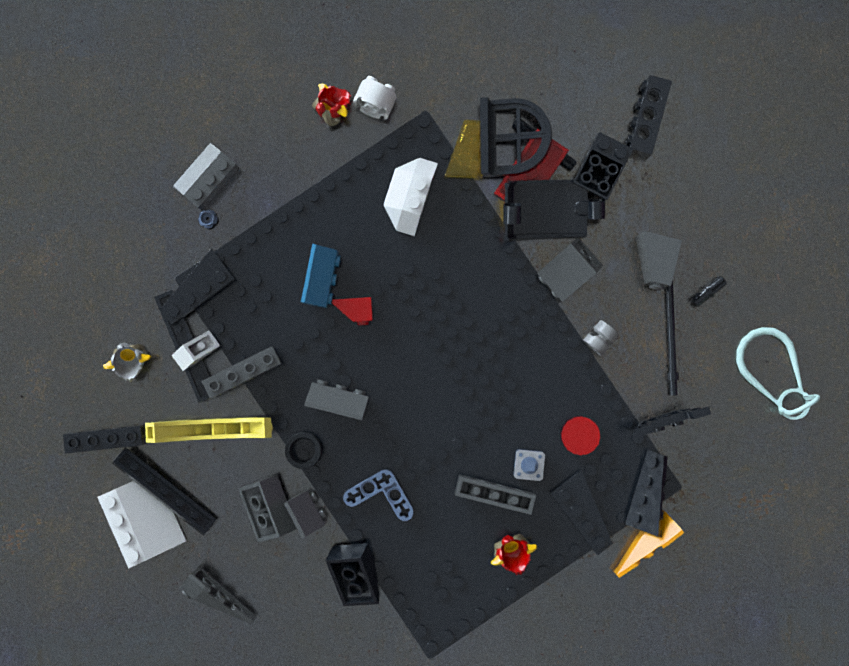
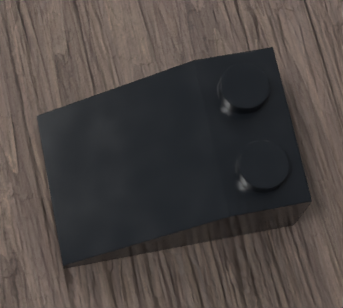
(353, 574)

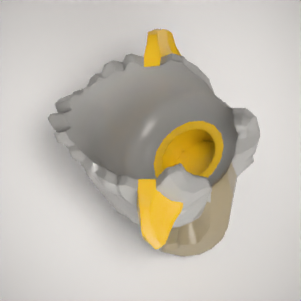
(127, 361)

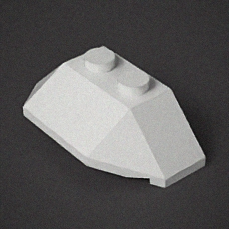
(409, 193)

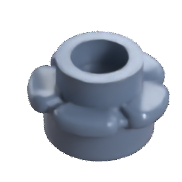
(202, 218)

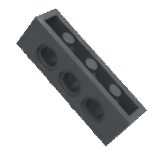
(242, 372)
(495, 494)

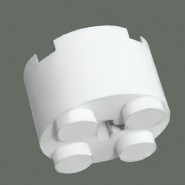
(375, 98)

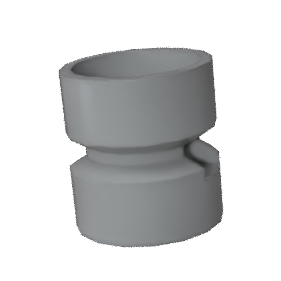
(601, 337)

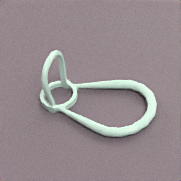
(794, 360)

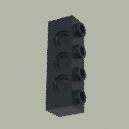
(660, 88)
(104, 439)

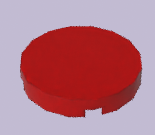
(580, 435)

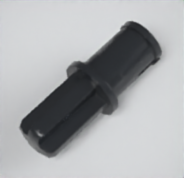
(708, 291)

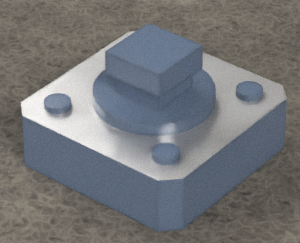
(529, 465)

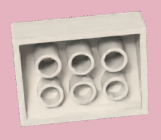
(140, 523)

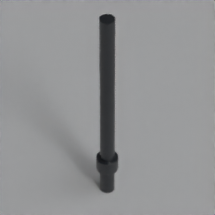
(673, 375)

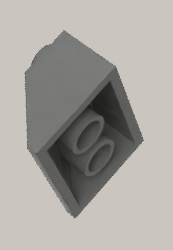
(206, 176)
(337, 400)
(266, 508)

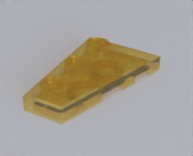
(467, 152)

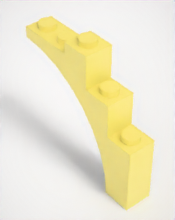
(208, 429)

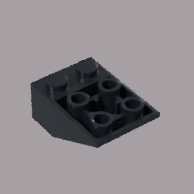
(602, 165)

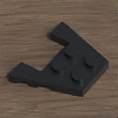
(672, 418)

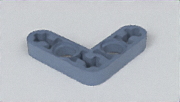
(386, 488)

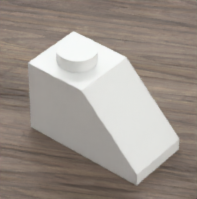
(195, 350)

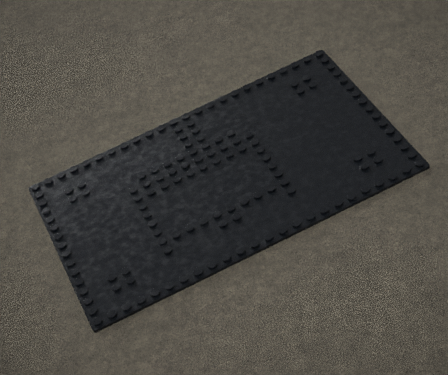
(458, 376)

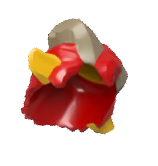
(331, 103)
(513, 553)

